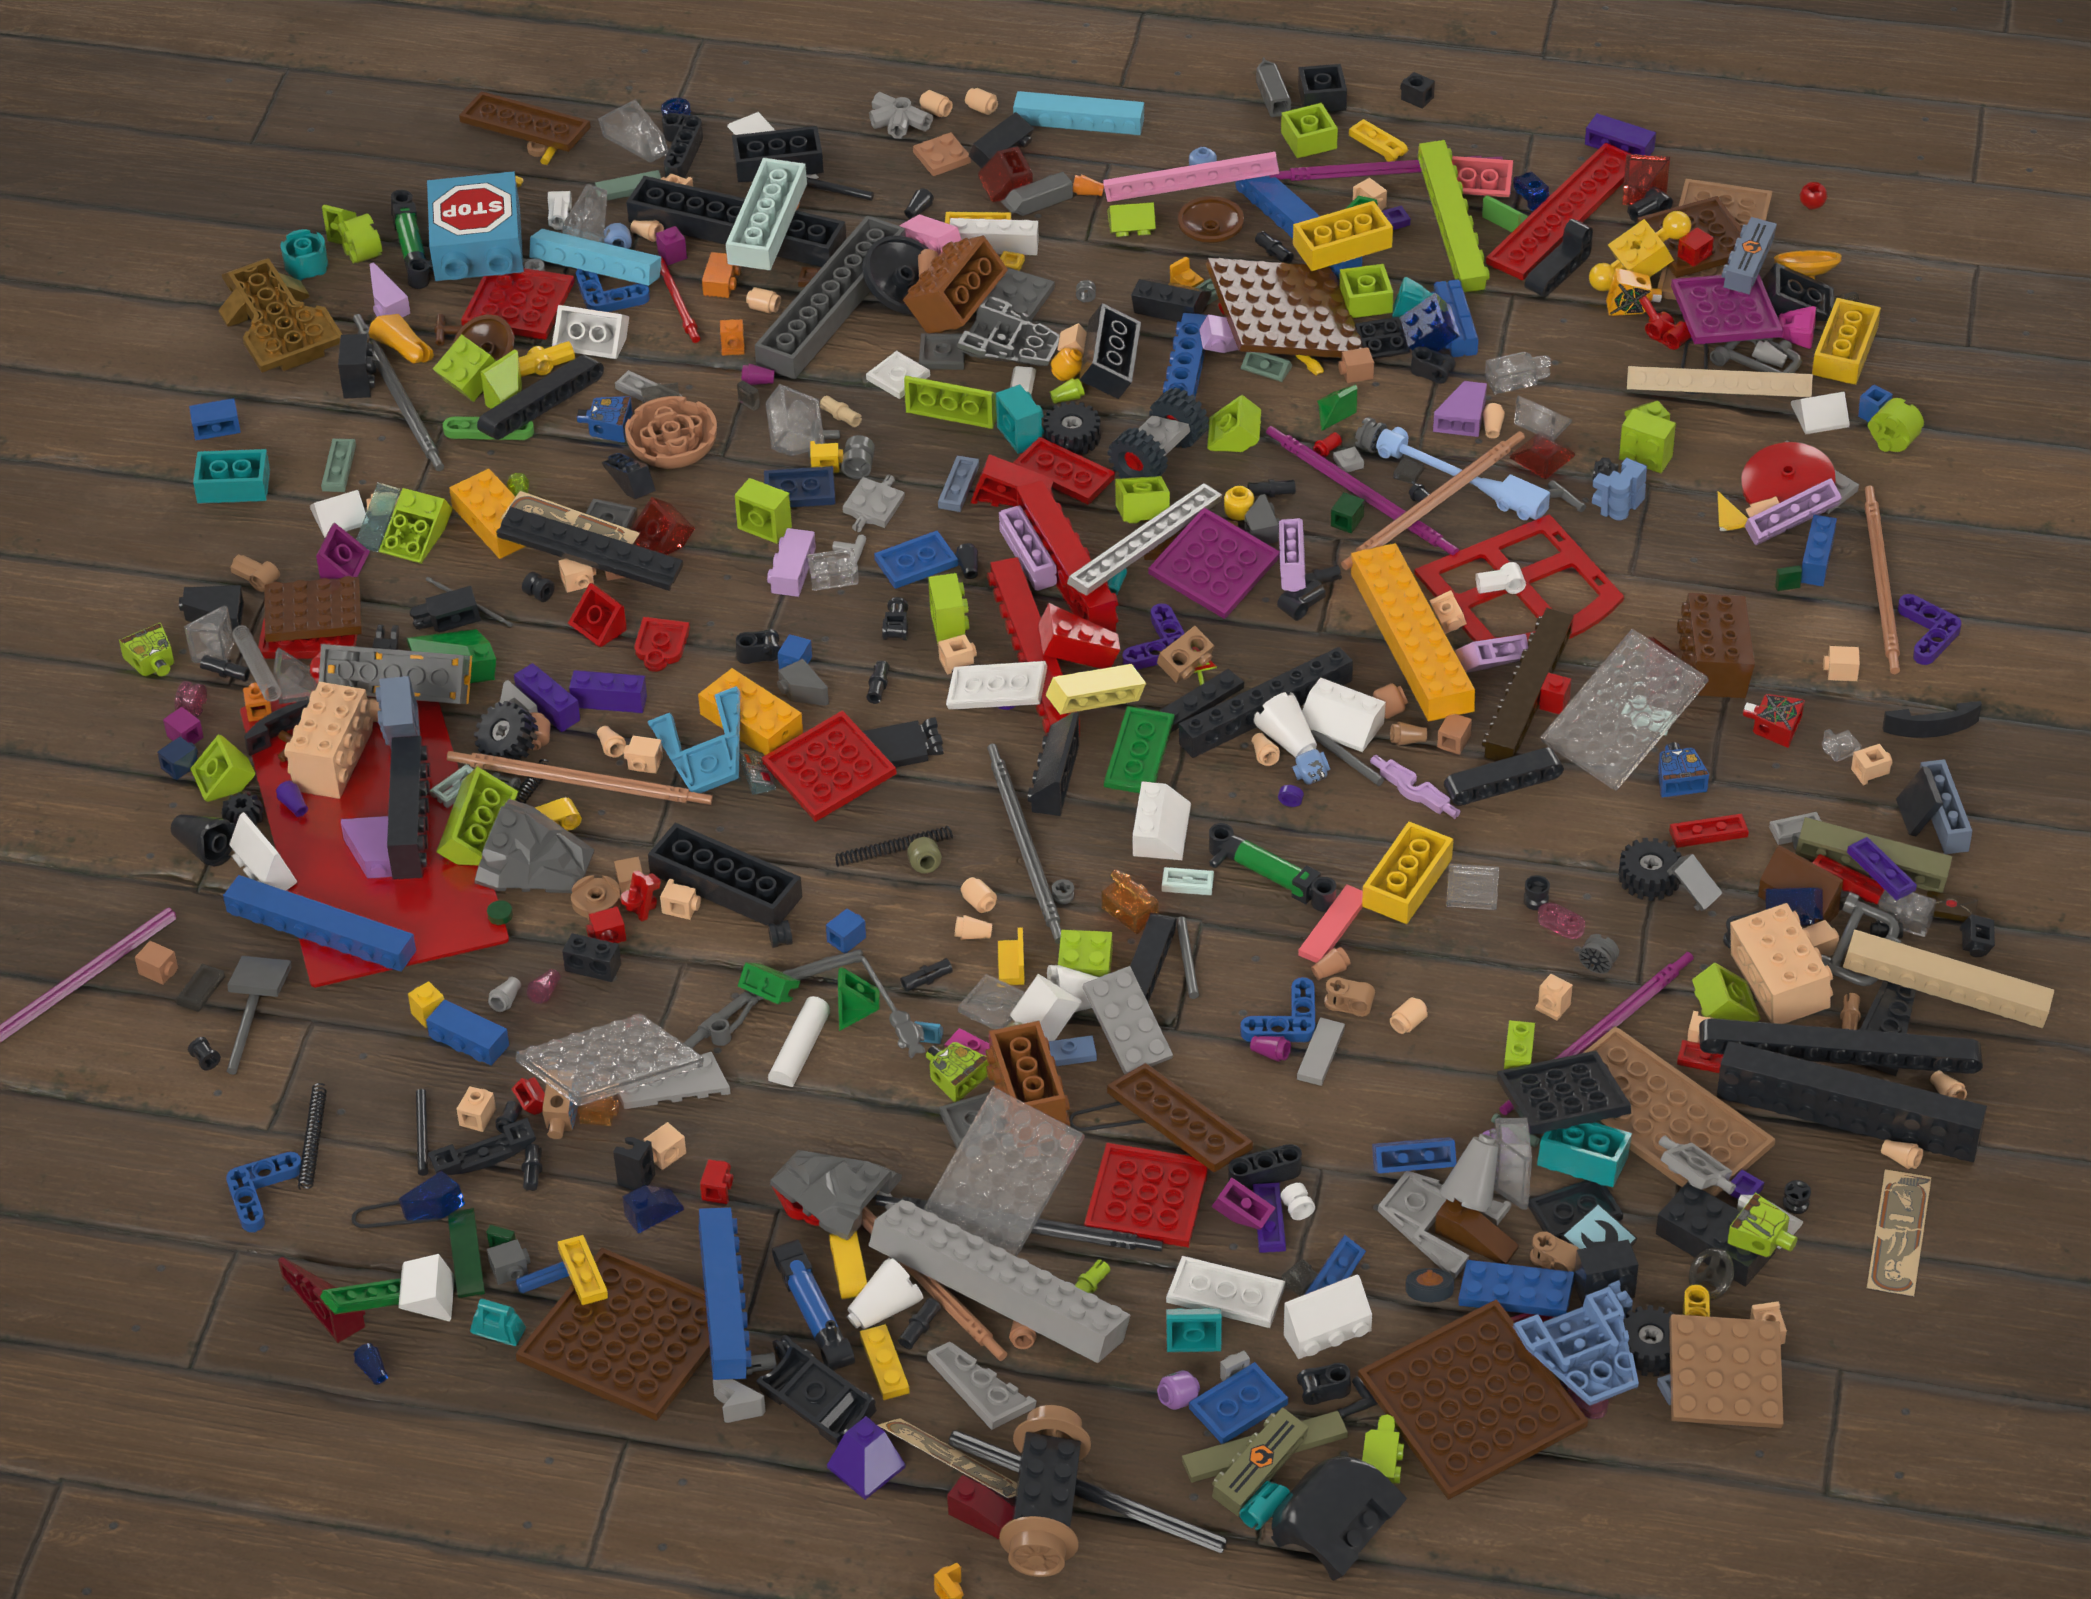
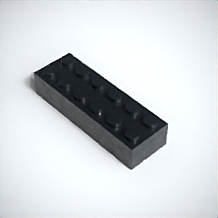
(408, 807)
(725, 875)

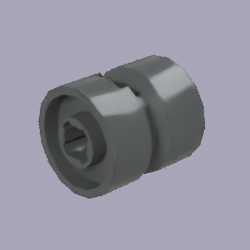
(858, 457)

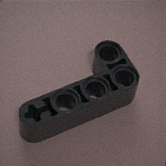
(686, 137)
(1563, 260)

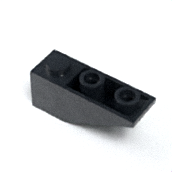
(630, 475)

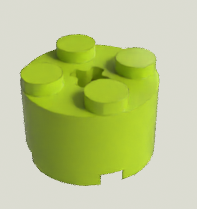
(360, 238)
(1896, 425)

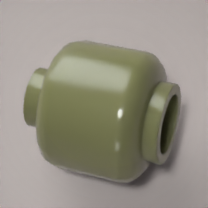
(924, 855)

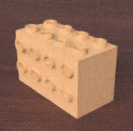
(329, 739)
(1781, 964)

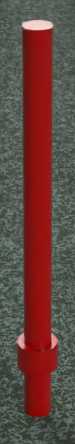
(688, 323)

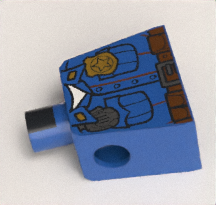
(607, 417)
(1681, 771)

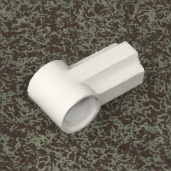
(559, 206)
(1507, 578)

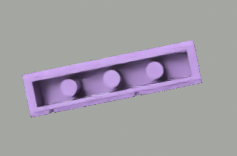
(1793, 511)
(1028, 548)
(1292, 554)

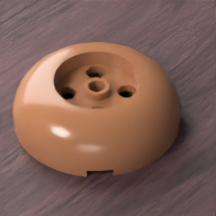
(671, 432)

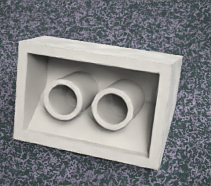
(591, 331)
(1343, 714)
(1160, 822)
(259, 856)
(1327, 1317)

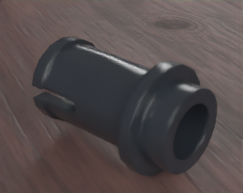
(1418, 492)
(1882, 929)
(508, 1116)

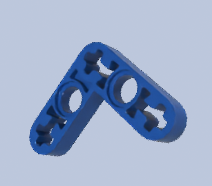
(638, 294)
(1296, 1021)
(252, 1181)

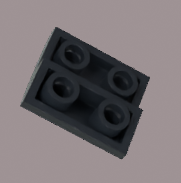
(1383, 337)

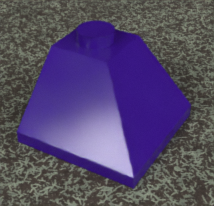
(865, 1458)

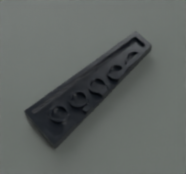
(1890, 1013)

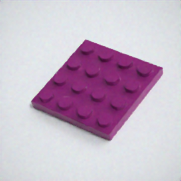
(1725, 314)
(1214, 563)

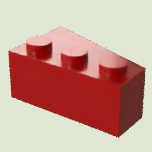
(1000, 479)
(1077, 639)

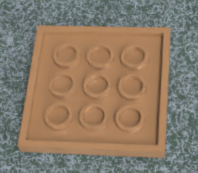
(1726, 1371)

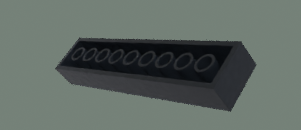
(713, 214)
(1851, 1101)

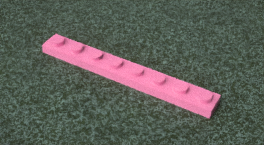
(1191, 176)

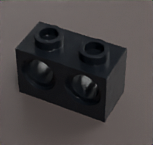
(591, 957)

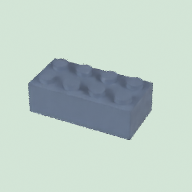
(398, 708)

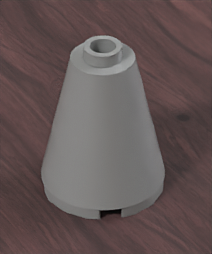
(1474, 1175)

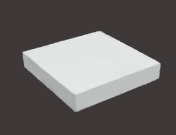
(891, 373)

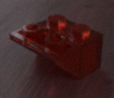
(1005, 173)

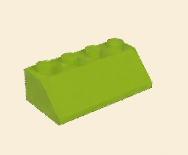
(950, 402)
(473, 817)

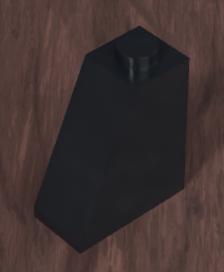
(203, 600)

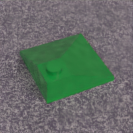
(461, 643)

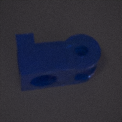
(1531, 189)

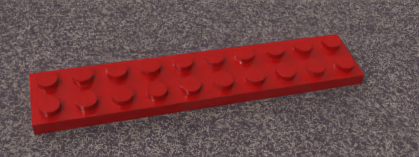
(1572, 200)

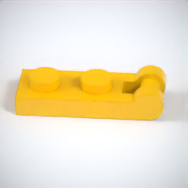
(1378, 140)

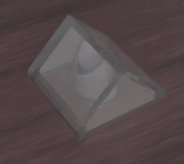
(1539, 418)
(210, 635)
(292, 678)

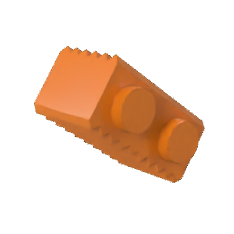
(719, 276)

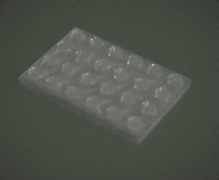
(1624, 709)
(609, 1059)
(1004, 1171)

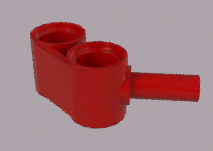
(1662, 327)

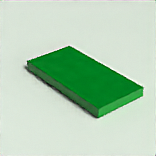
(1138, 749)

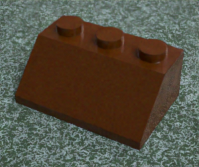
(1793, 871)

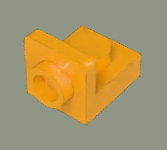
(1182, 274)
(947, 1582)

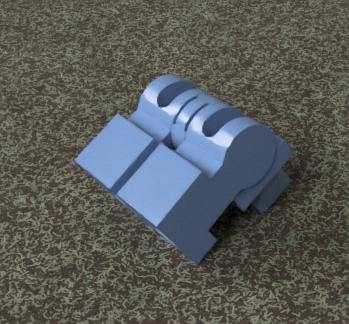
(1622, 491)

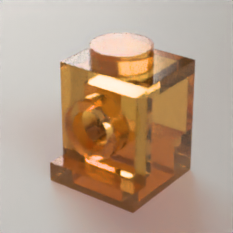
(599, 1111)

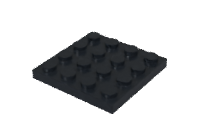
(1564, 1092)

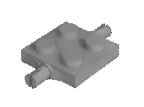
(873, 502)
(1696, 1165)

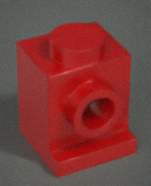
(716, 1182)

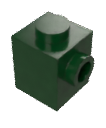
(1347, 512)

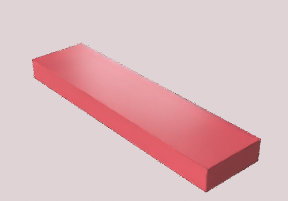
(1332, 924)

